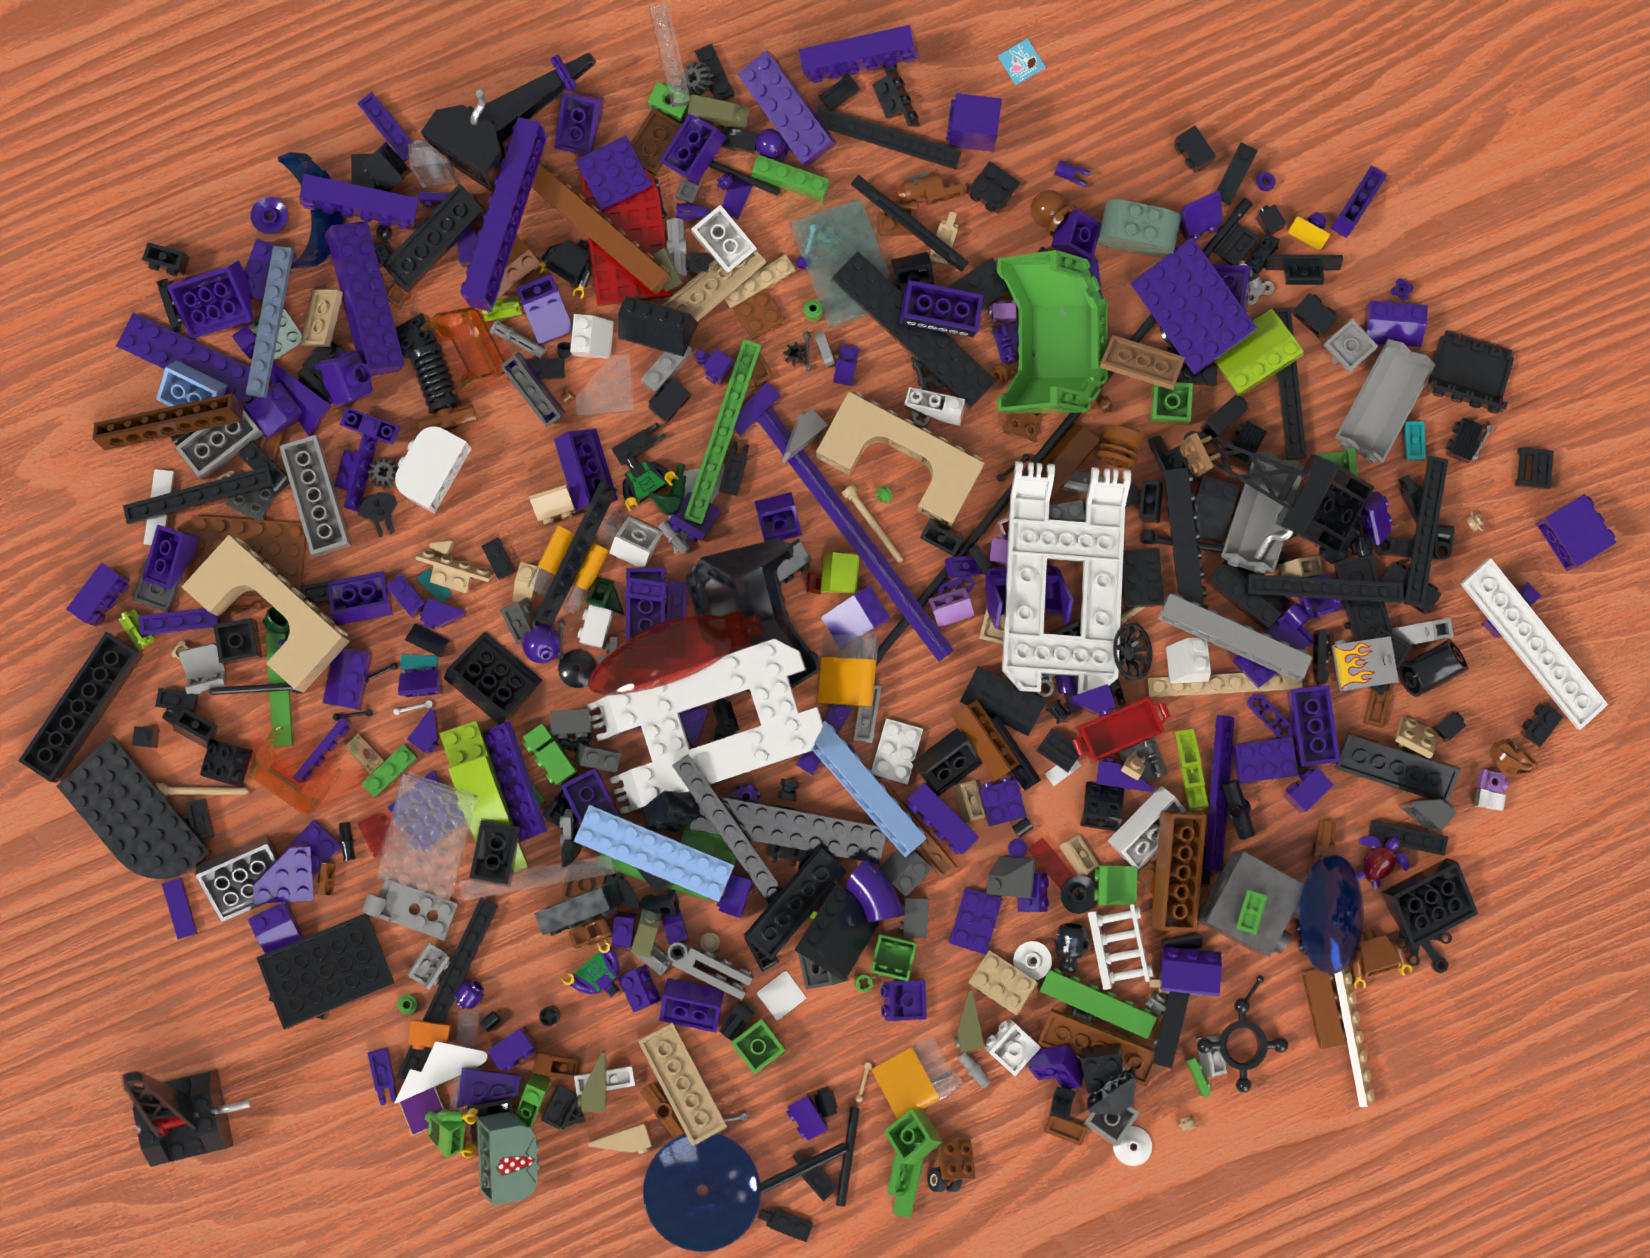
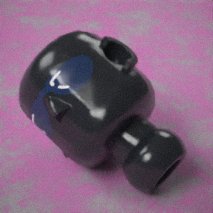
(1071, 944)

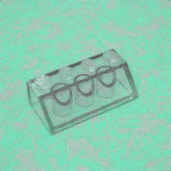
(430, 165)

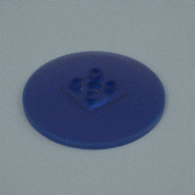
(1331, 914)
(694, 1219)

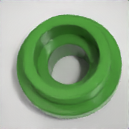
(884, 494)
(413, 1004)

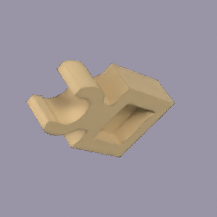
(1134, 766)

